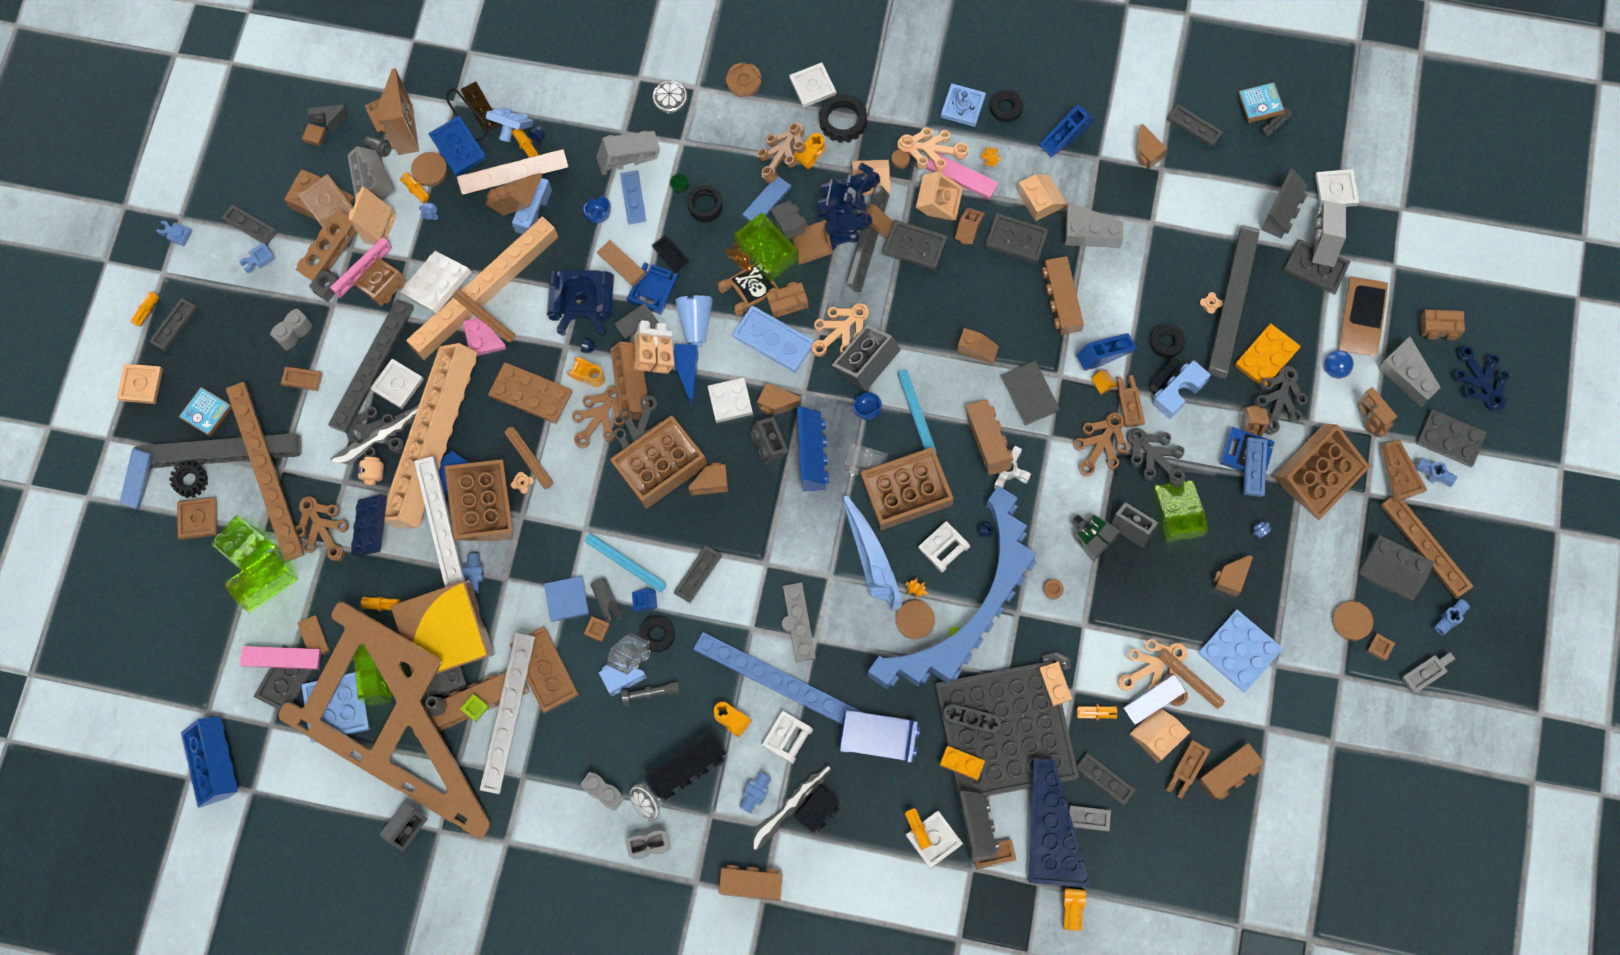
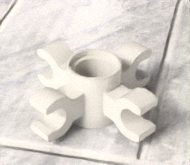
(1021, 475)

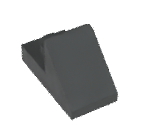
(332, 115)

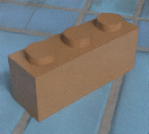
(1231, 772)
(751, 883)

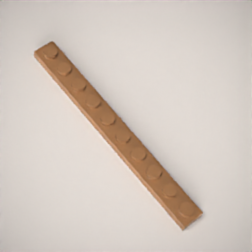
(265, 472)

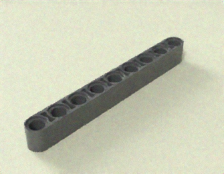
(1233, 302)
(218, 450)

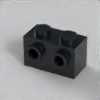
(817, 811)

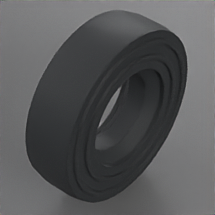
(1006, 95)
(1167, 352)
(660, 622)

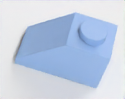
(616, 680)

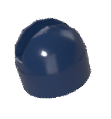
(537, 133)
(587, 346)
(983, 532)

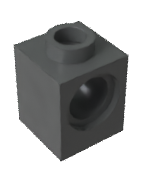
(318, 283)

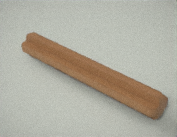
(483, 315)
(528, 457)
(1192, 679)

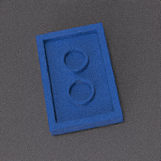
(457, 146)

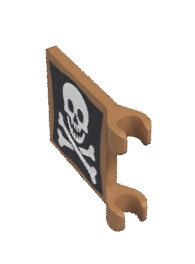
(749, 286)

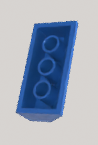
(811, 449)
(209, 761)

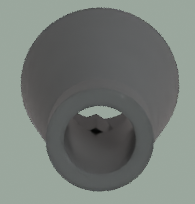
(381, 146)
(439, 708)

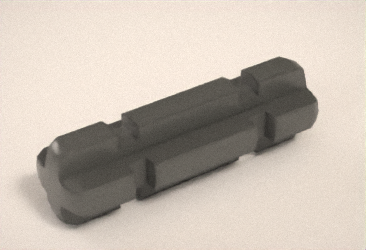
(1276, 122)

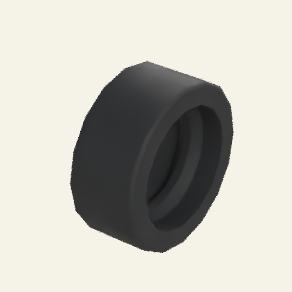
(705, 191)

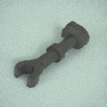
(648, 692)

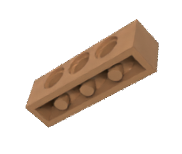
(337, 245)

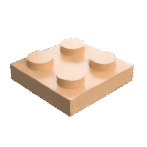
(139, 383)

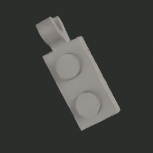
(1427, 673)
(1090, 818)

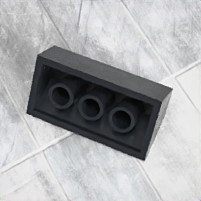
(686, 766)

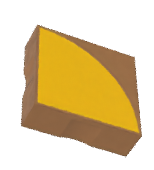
(445, 625)

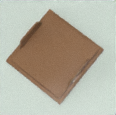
(813, 243)

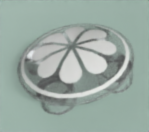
(670, 96)
(645, 802)

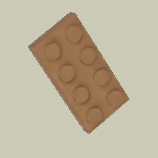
(530, 393)

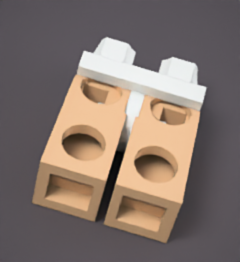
(653, 348)

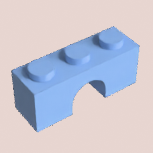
(527, 217)
(1191, 377)

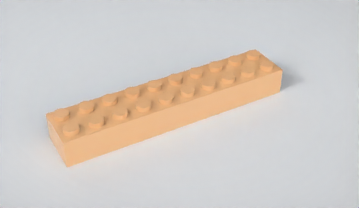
(429, 432)

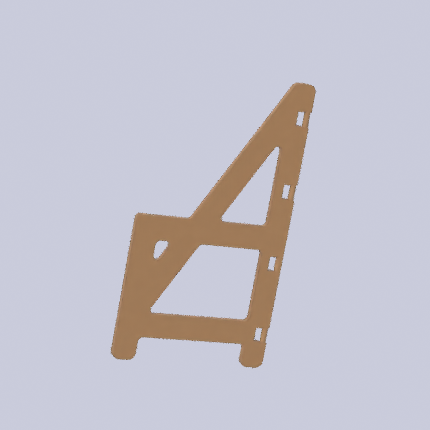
(388, 652)

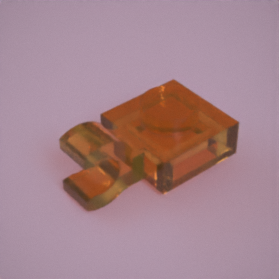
(739, 257)

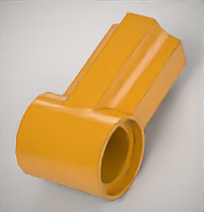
(1074, 903)

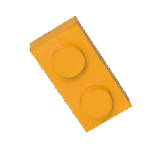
(962, 763)

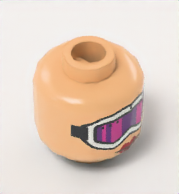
(370, 470)

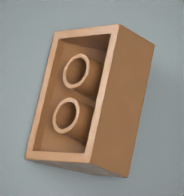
(513, 195)

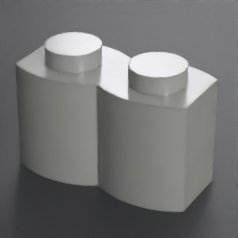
(291, 329)
(606, 793)
(642, 846)

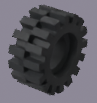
(181, 472)

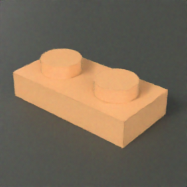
(1055, 684)

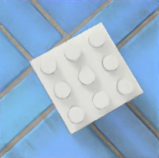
(435, 282)

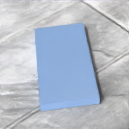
(773, 339)

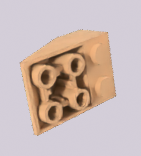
(371, 217)

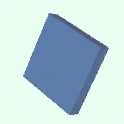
(566, 599)

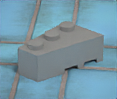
(627, 149)
(368, 172)
(1091, 228)
(1329, 233)
(1410, 373)

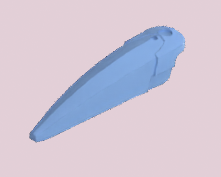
(876, 568)

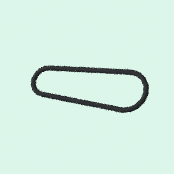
(485, 126)

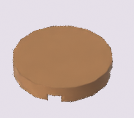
(743, 79)
(429, 169)
(915, 620)
(1352, 621)

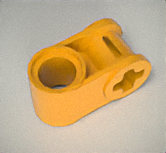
(812, 151)
(584, 370)
(734, 721)

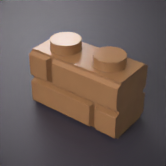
(787, 299)
(1442, 324)

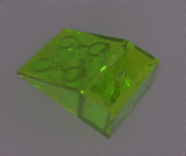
(1181, 511)
(241, 543)

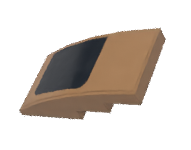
(1363, 316)

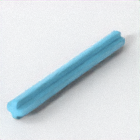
(915, 409)
(625, 562)

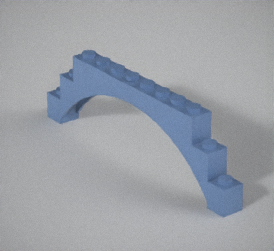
(948, 656)

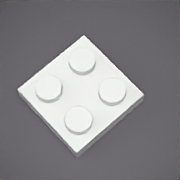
(812, 85)
(1337, 187)
(397, 384)
(730, 400)
(942, 838)

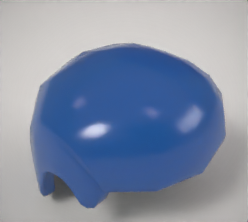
(597, 210)
(1338, 364)
(867, 406)

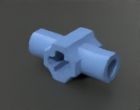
(1442, 476)
(474, 571)
(1457, 611)
(755, 792)

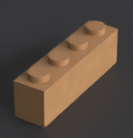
(1063, 295)
(629, 382)
(988, 437)

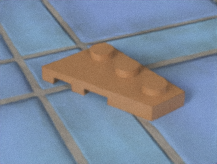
(1401, 471)

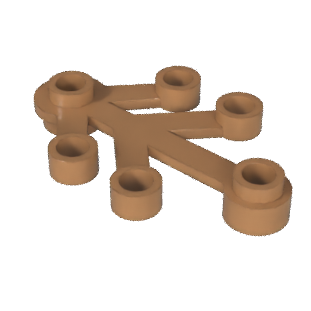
(794, 132)
(599, 414)
(1102, 441)
(319, 526)

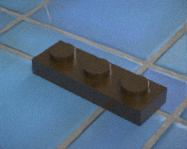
(477, 100)

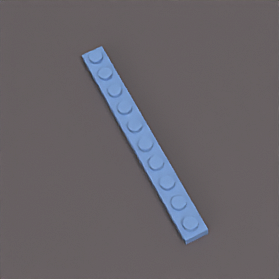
(772, 678)

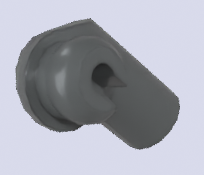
(1063, 660)

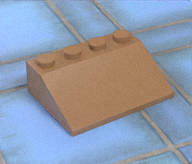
(397, 116)
(659, 462)
(1322, 470)
(907, 488)
(479, 501)

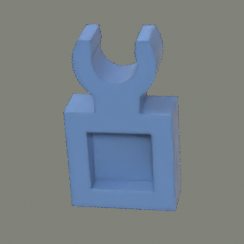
(177, 233)
(259, 256)

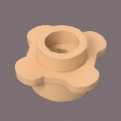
(1211, 308)
(516, 484)

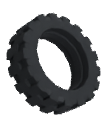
(838, 102)

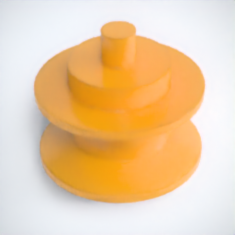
(990, 156)
(916, 588)

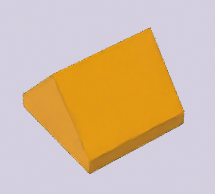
(1103, 381)

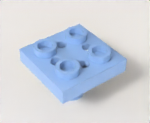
(964, 99)
(509, 121)

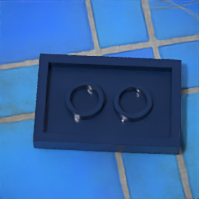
(368, 525)

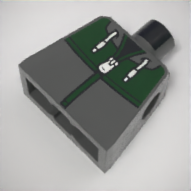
(1094, 535)

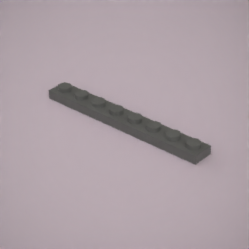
(371, 366)

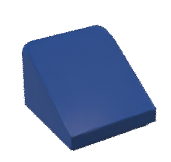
(644, 600)

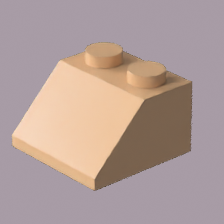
(939, 196)
(1041, 196)
(1159, 734)

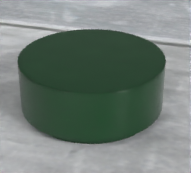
(679, 183)

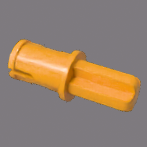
(524, 142)
(415, 187)
(144, 309)
(378, 603)
(1096, 712)
(918, 829)

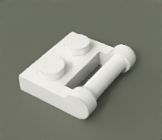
(941, 540)
(782, 732)

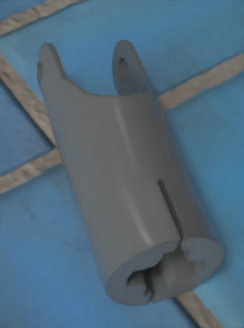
(606, 599)

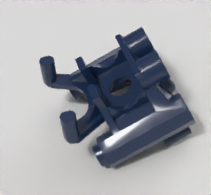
(844, 200)
(574, 285)

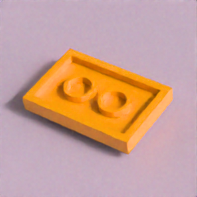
(1267, 355)

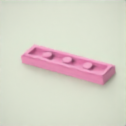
(966, 177)
(346, 281)
(280, 657)

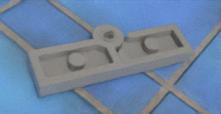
(798, 622)

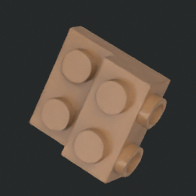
(380, 282)
(1378, 413)

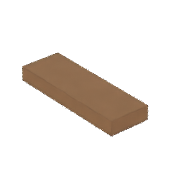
(621, 263)

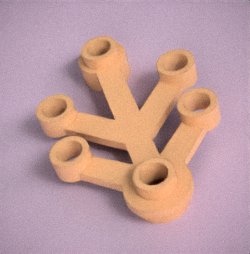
(912, 145)
(840, 327)
(1155, 666)

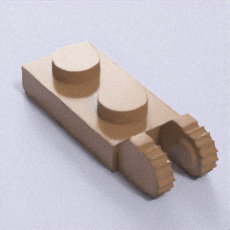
(1130, 403)
(1189, 767)

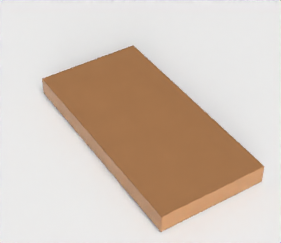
(548, 674)

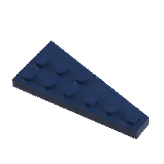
(1053, 841)

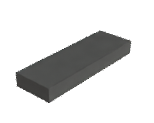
(1194, 126)
(249, 225)
(173, 325)
(698, 574)
(1105, 779)

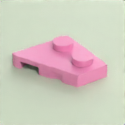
(482, 337)

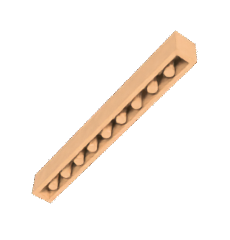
(483, 287)

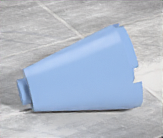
(694, 318)

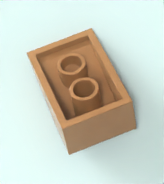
(301, 183)

